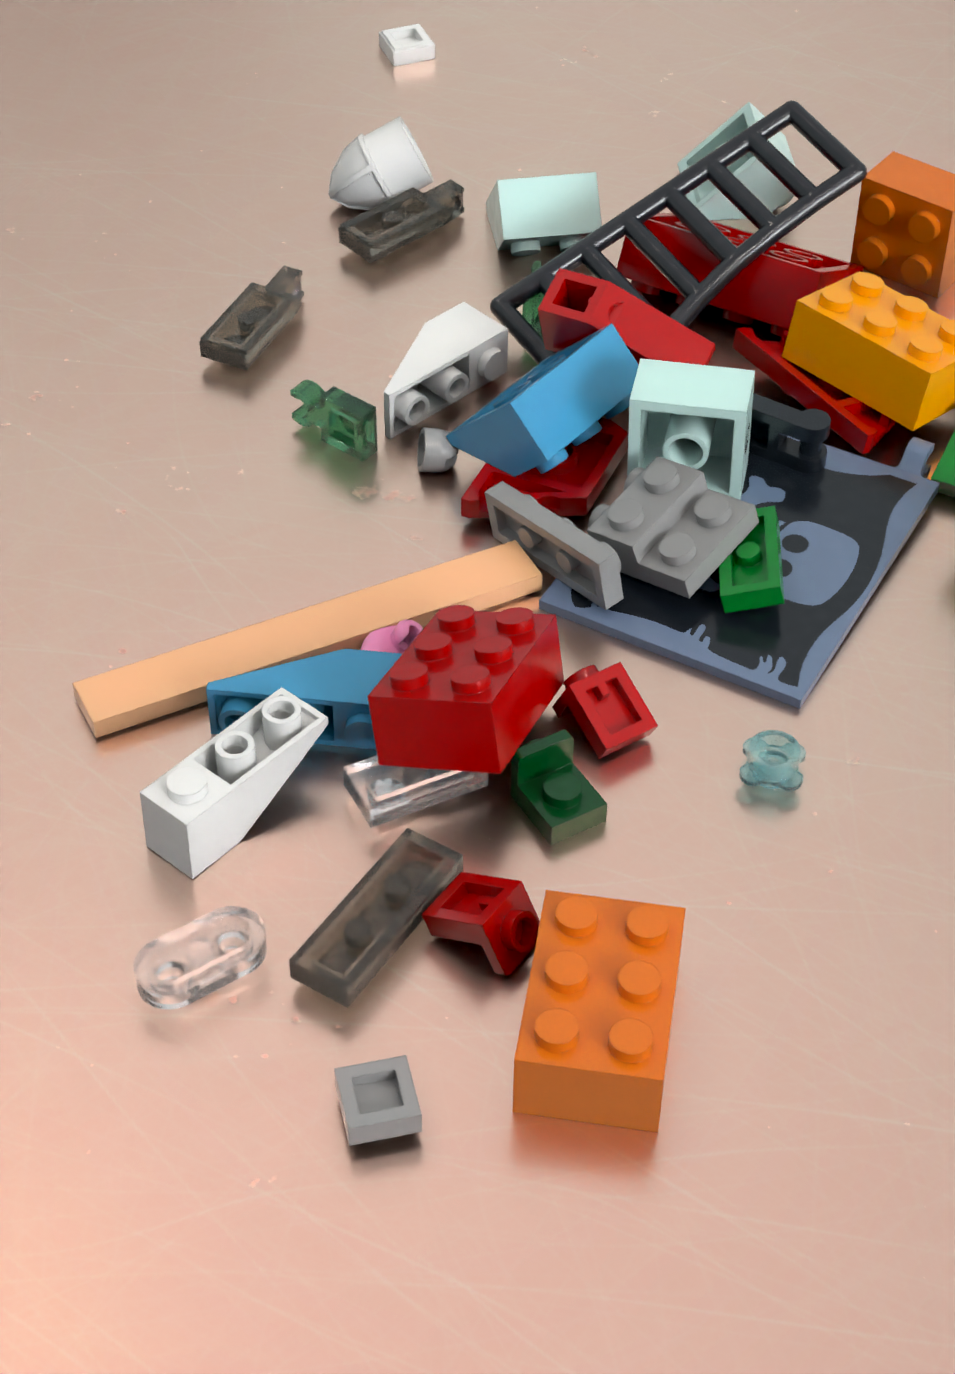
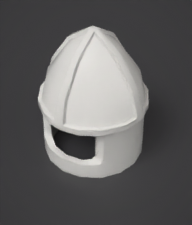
(378, 167)

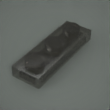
(375, 917)

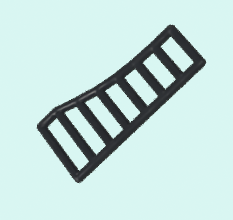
(672, 196)

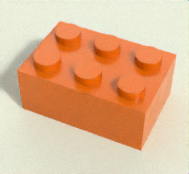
(599, 1011)

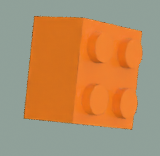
(907, 224)

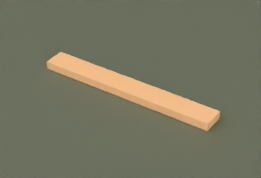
(182, 675)

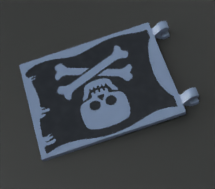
(835, 549)

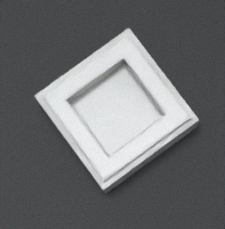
(406, 45)

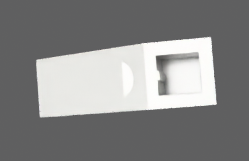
(444, 364)
(227, 783)

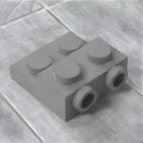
(672, 526)

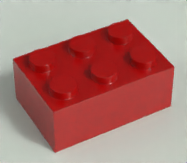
(467, 690)

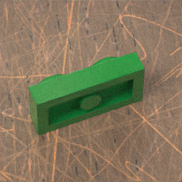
(753, 571)

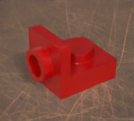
(606, 708)
(486, 913)

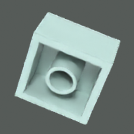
(694, 419)

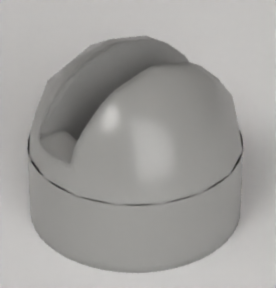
(435, 451)

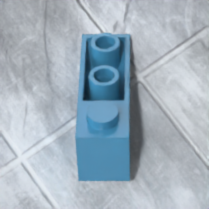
(329, 682)

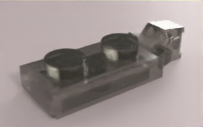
(401, 220)
(254, 320)

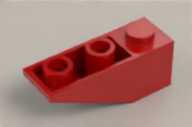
(584, 304)

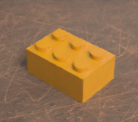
(877, 348)

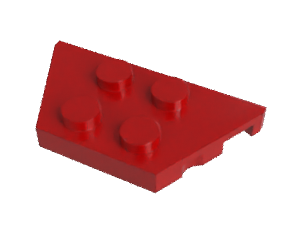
(849, 417)
(564, 489)

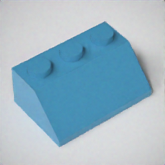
(552, 406)

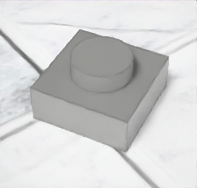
(378, 1100)

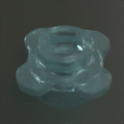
(772, 761)

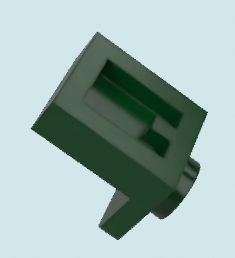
(554, 789)

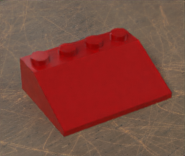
(760, 291)

